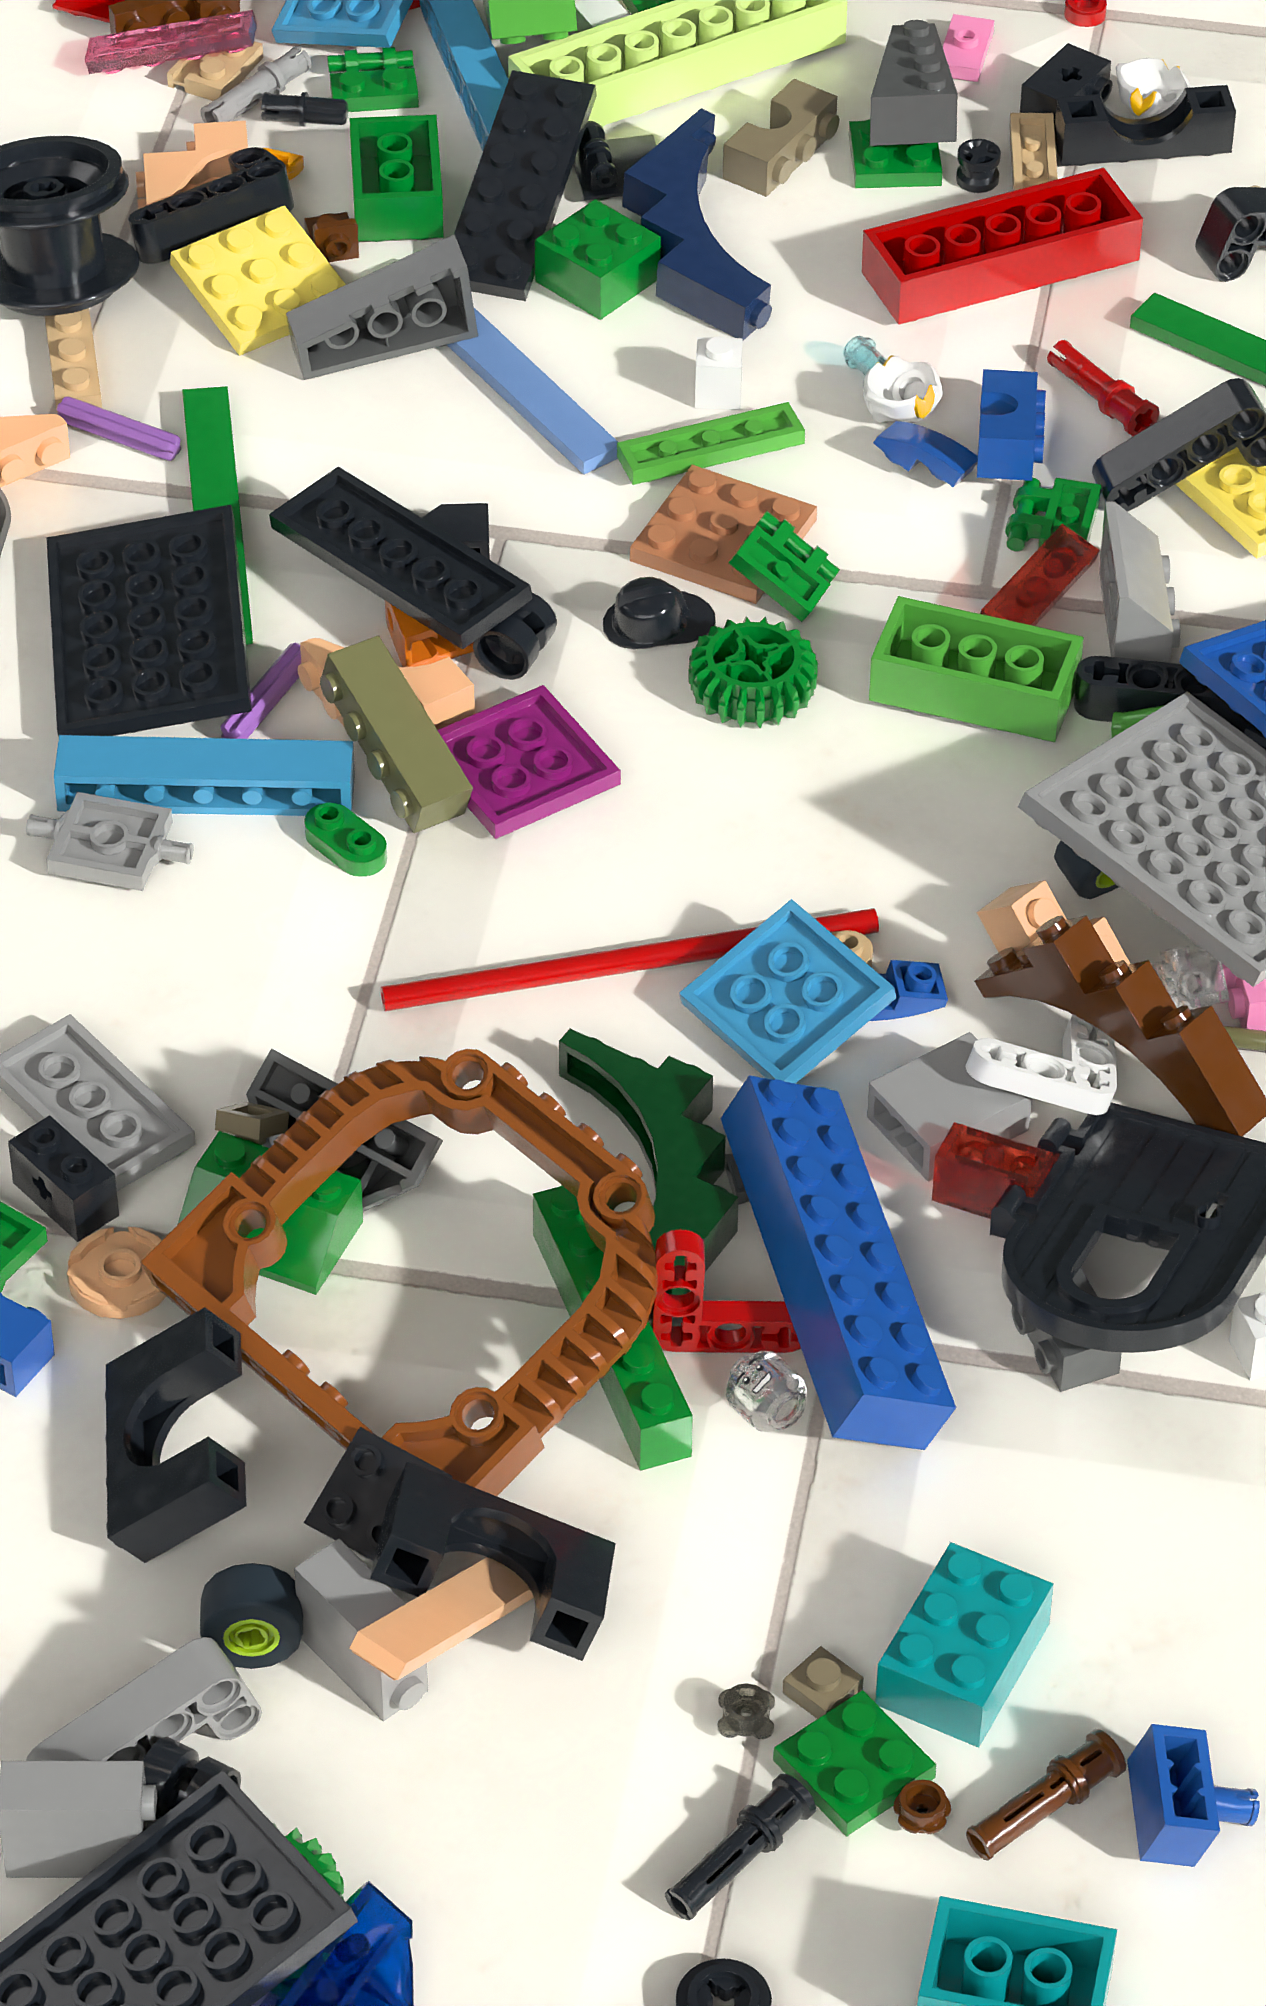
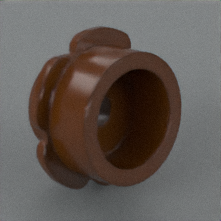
(926, 1796)

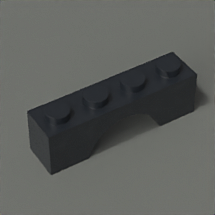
(1194, 125)

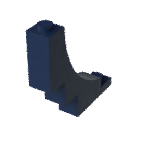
(693, 265)

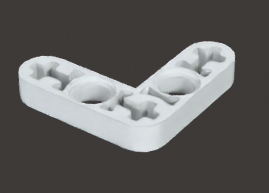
(1079, 1081)

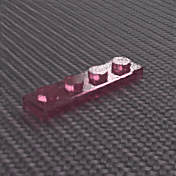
(171, 42)

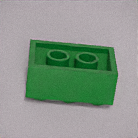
(314, 1232)

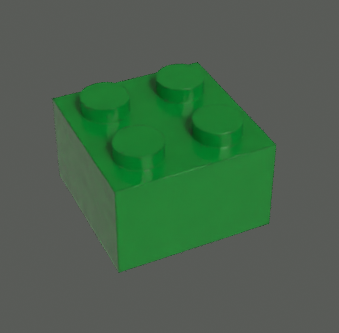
(597, 259)

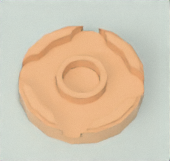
(108, 1273)

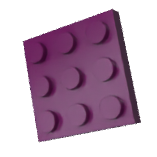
(527, 761)

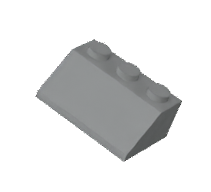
(1135, 589)

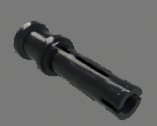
(757, 1831)

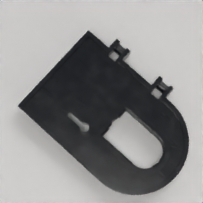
(1152, 1186)

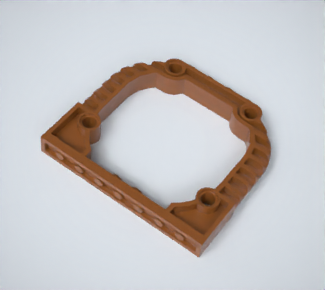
(216, 1267)

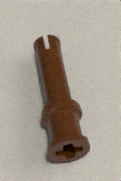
(1066, 1782)

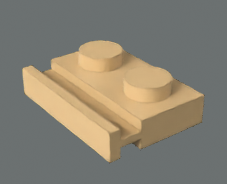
(214, 72)

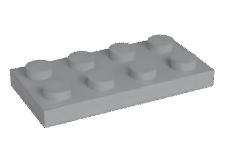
(94, 1098)

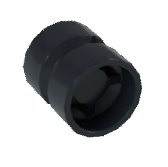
(515, 642)
(179, 1772)

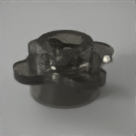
(746, 1699)

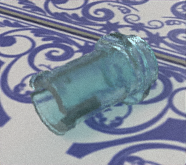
(862, 354)

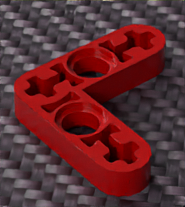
(701, 1318)

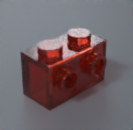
(979, 1166)

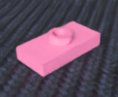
(967, 46)

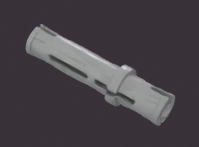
(269, 78)

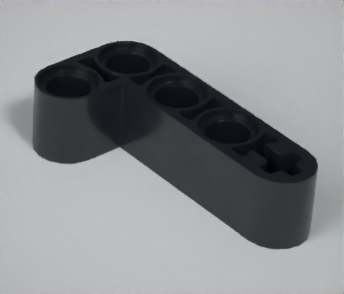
(252, 189)
(1233, 231)
(1184, 444)
(1128, 685)

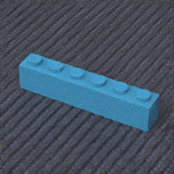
(207, 773)

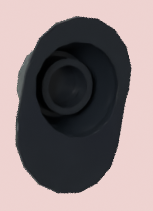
(656, 614)

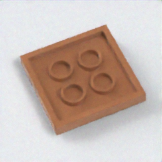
(705, 526)

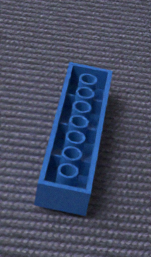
(837, 1264)

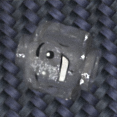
(766, 1391)

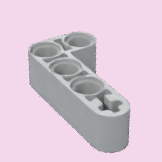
(167, 1700)

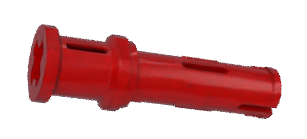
(1114, 397)

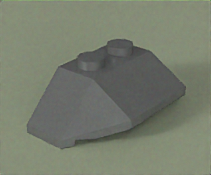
(385, 1164)

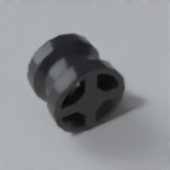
(978, 165)

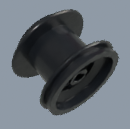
(51, 225)

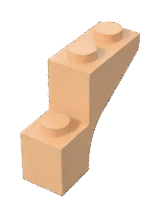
(204, 161)
(31, 445)
(439, 686)
(1022, 909)

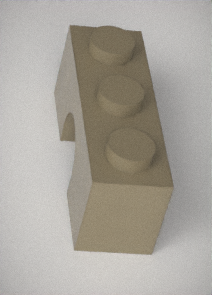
(799, 124)

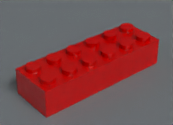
(1001, 245)

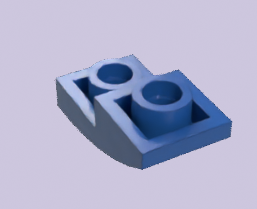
(911, 443)
(917, 989)

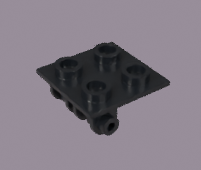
(603, 162)
(359, 1490)

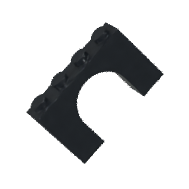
(146, 1392)
(557, 1561)

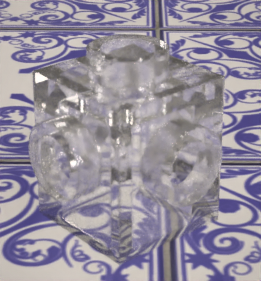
(1192, 978)

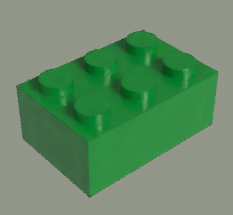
(396, 177)

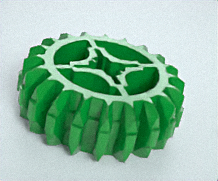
(753, 672)

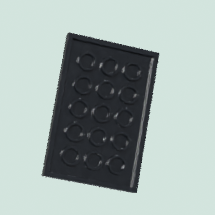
(147, 624)
(182, 1915)

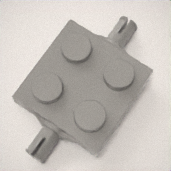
(109, 841)

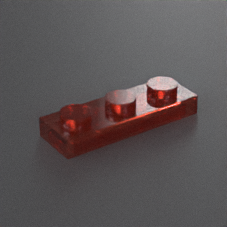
(1043, 578)

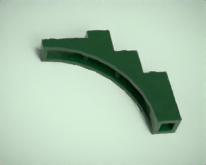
(665, 1117)

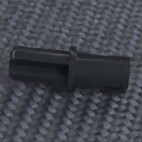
(304, 109)

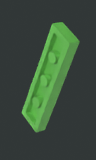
(710, 443)

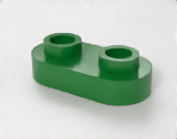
(345, 839)

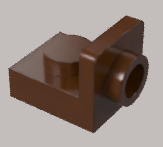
(334, 235)

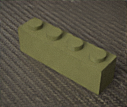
(395, 734)

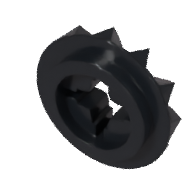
(726, 1980)

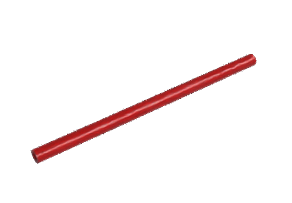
(592, 965)

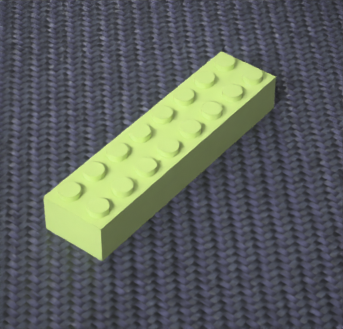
(684, 49)

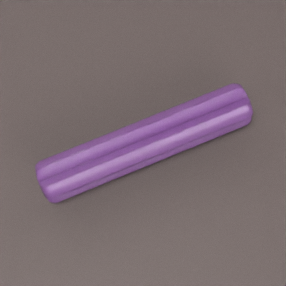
(119, 428)
(265, 694)

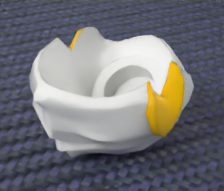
(1149, 86)
(901, 390)

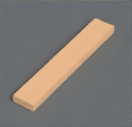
(441, 1618)

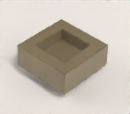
(251, 1121)
(821, 1683)

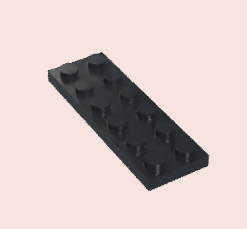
(521, 180)
(401, 557)

